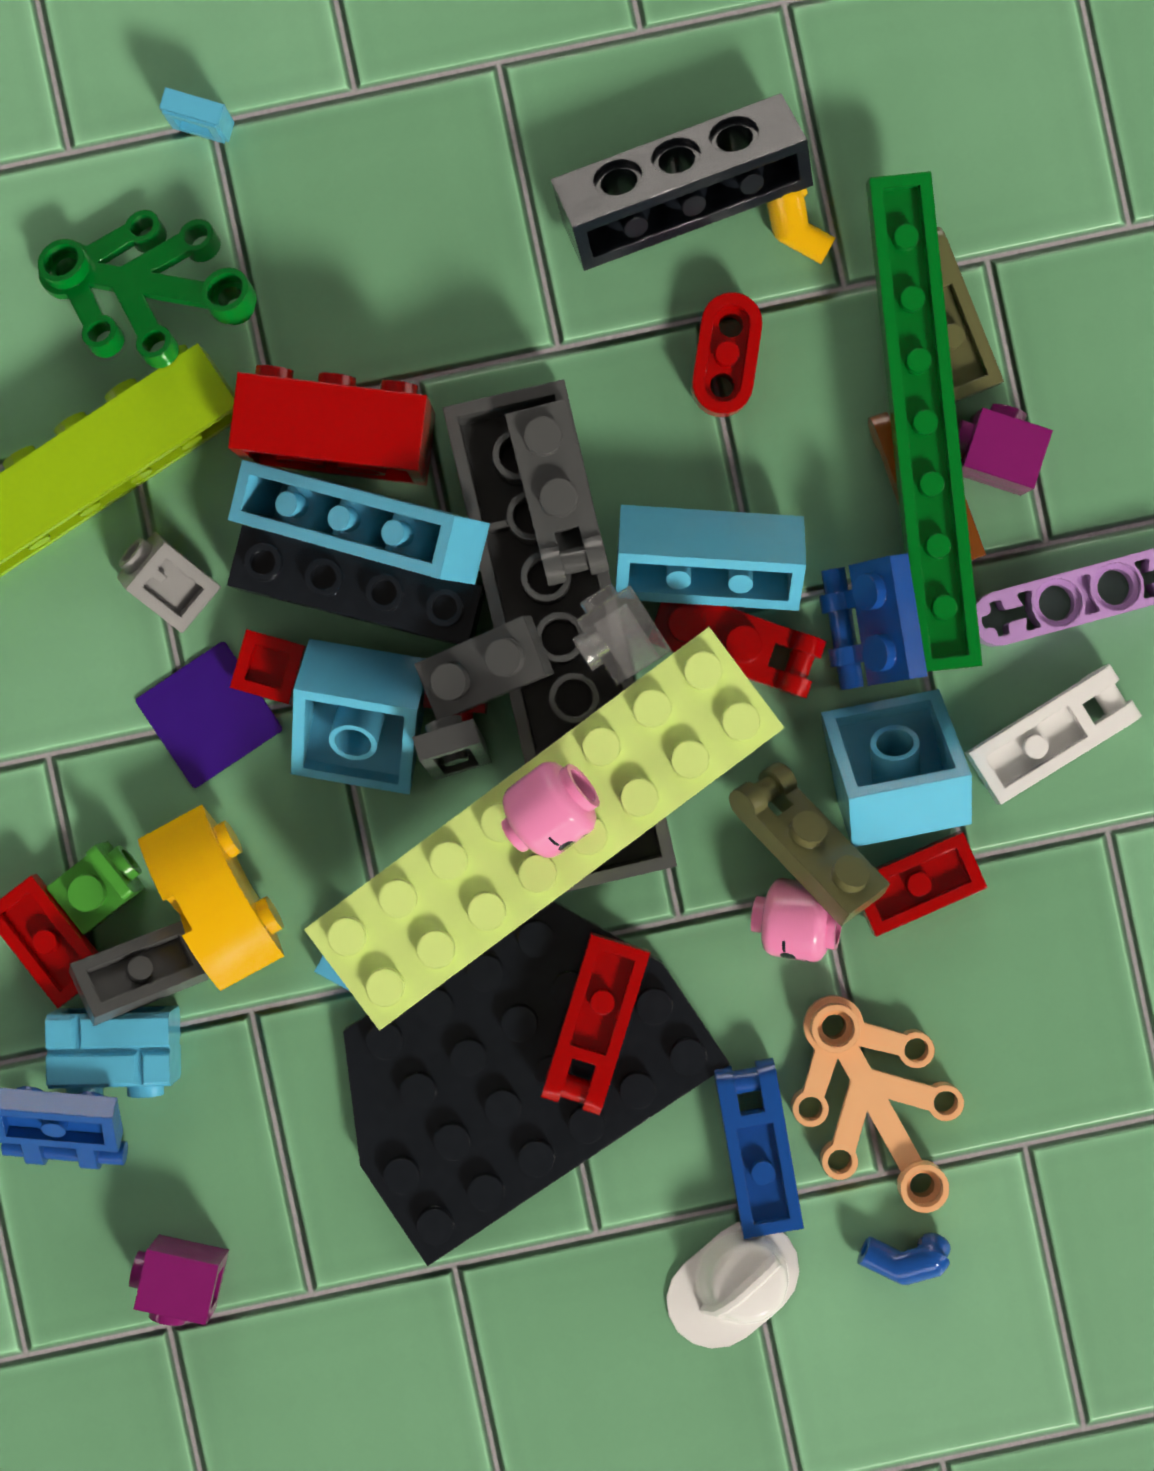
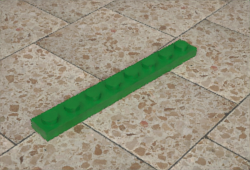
(924, 416)

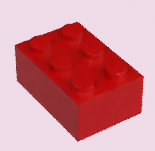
(332, 425)

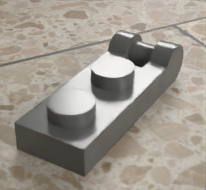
(556, 489)

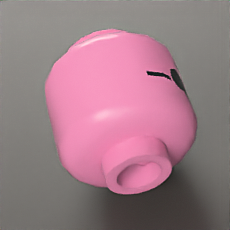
(549, 809)
(793, 923)

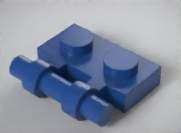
(885, 618)
(61, 1127)

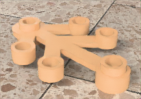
(870, 1092)

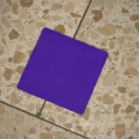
(204, 719)

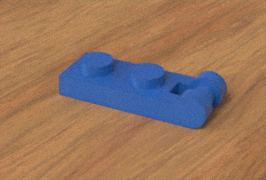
(759, 1151)

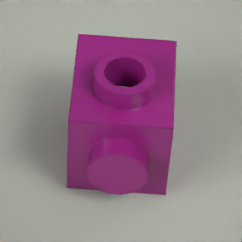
(1003, 448)
(178, 1280)

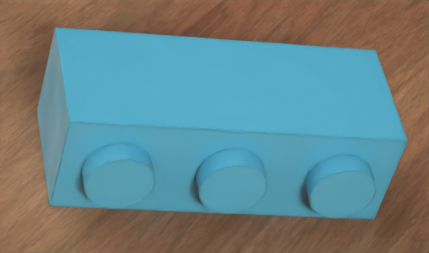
(711, 557)

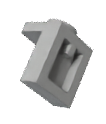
(166, 581)

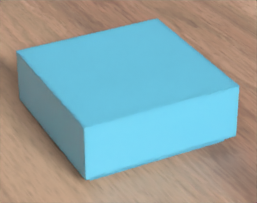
(196, 115)

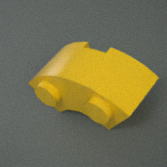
(220, 912)

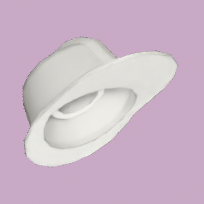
(732, 1287)

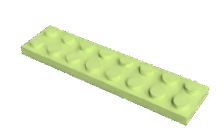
(471, 884)

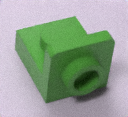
(97, 885)

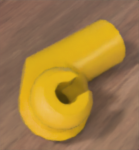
(792, 228)

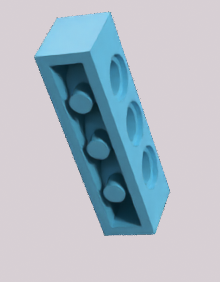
(359, 522)

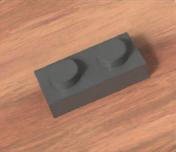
(484, 668)
(451, 747)
(136, 973)

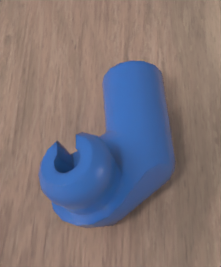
(908, 1266)

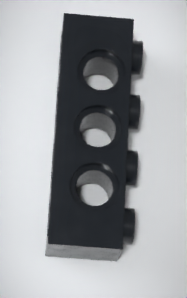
(683, 181)
(354, 587)

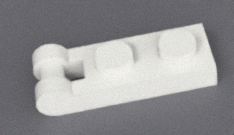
(1051, 735)

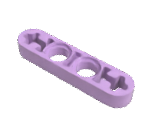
(1083, 595)

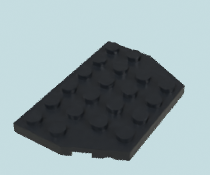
(457, 1080)

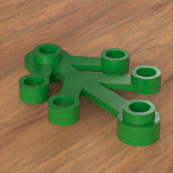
(73, 269)

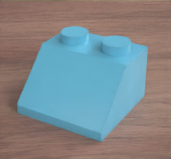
(356, 716)
(897, 768)

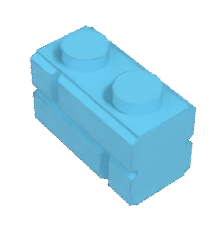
(128, 1051)

